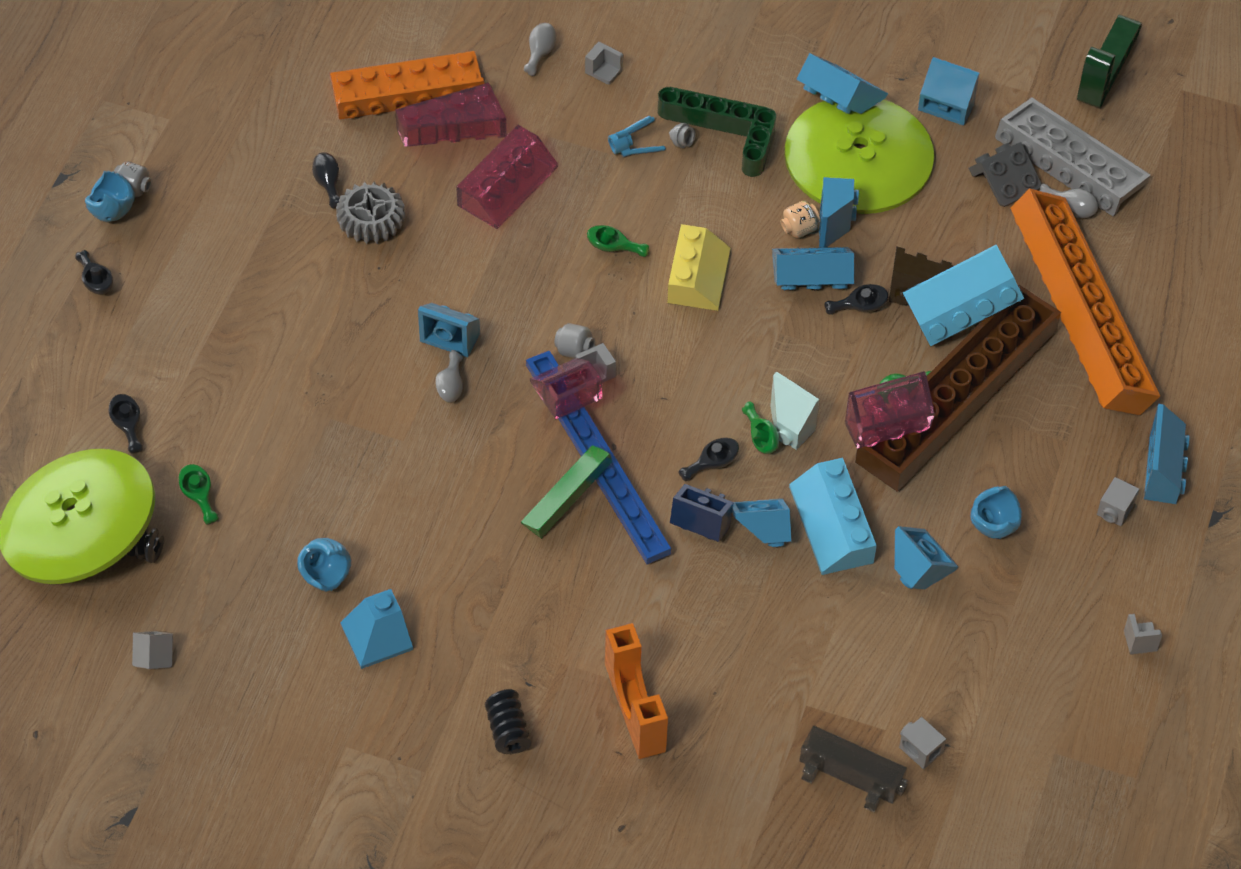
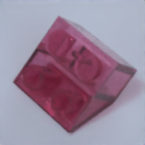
(568, 387)

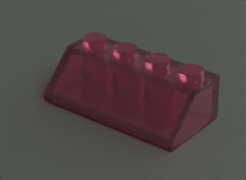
(506, 177)

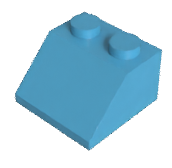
(836, 209)
(448, 328)

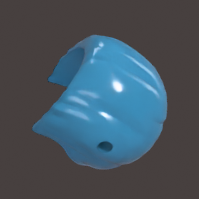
(110, 197)
(996, 512)
(324, 563)

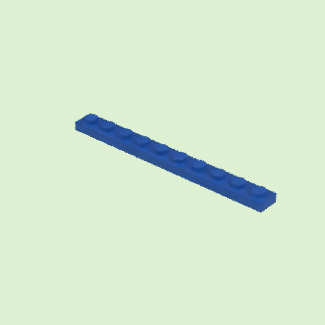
(613, 480)

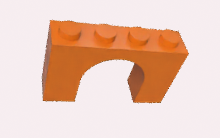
(643, 714)

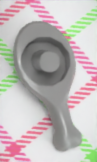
(541, 44)
(1080, 201)
(449, 381)

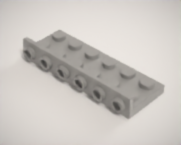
(1071, 154)

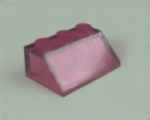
(889, 410)

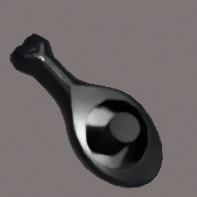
(326, 173)
(94, 276)
(863, 299)
(125, 415)
(713, 456)

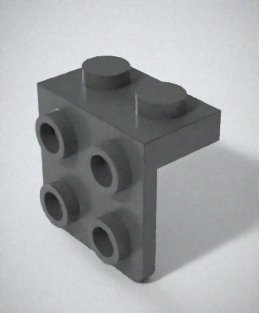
(1007, 172)

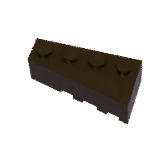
(911, 271)

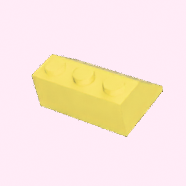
(698, 269)

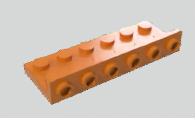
(402, 83)

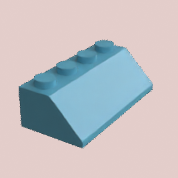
(963, 295)
(833, 517)

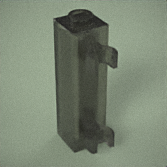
(852, 765)

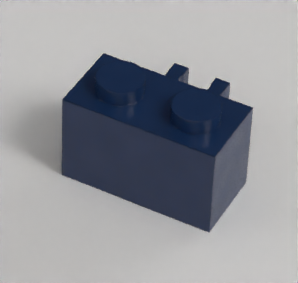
(701, 512)

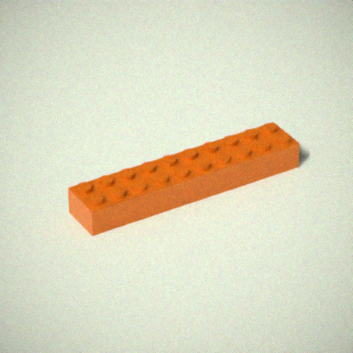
(1085, 303)

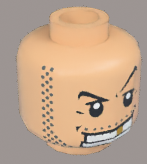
(800, 219)

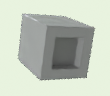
(603, 63)
(601, 361)
(1141, 636)
(152, 649)

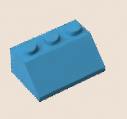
(839, 85)
(813, 267)
(1166, 457)

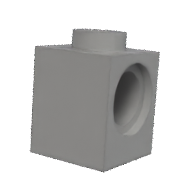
(1117, 501)
(922, 742)

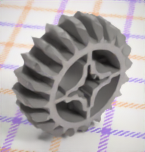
(370, 212)

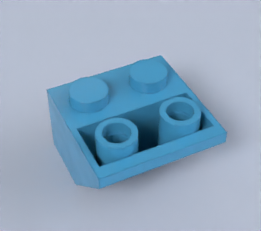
(948, 91)

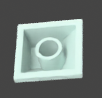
(792, 411)

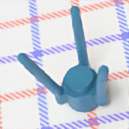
(622, 140)

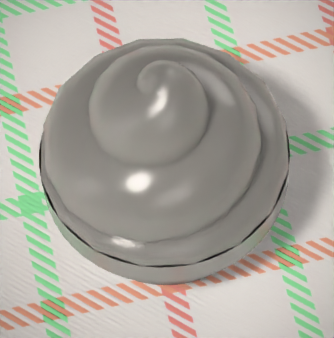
(682, 135)

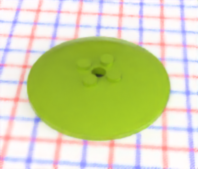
(885, 172)
(109, 516)

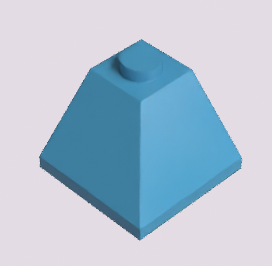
(765, 519)
(920, 558)
(377, 629)

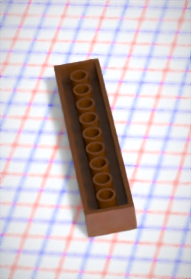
(965, 384)

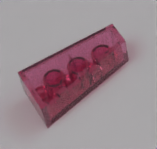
(451, 117)

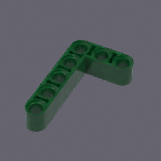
(1104, 64)
(724, 115)

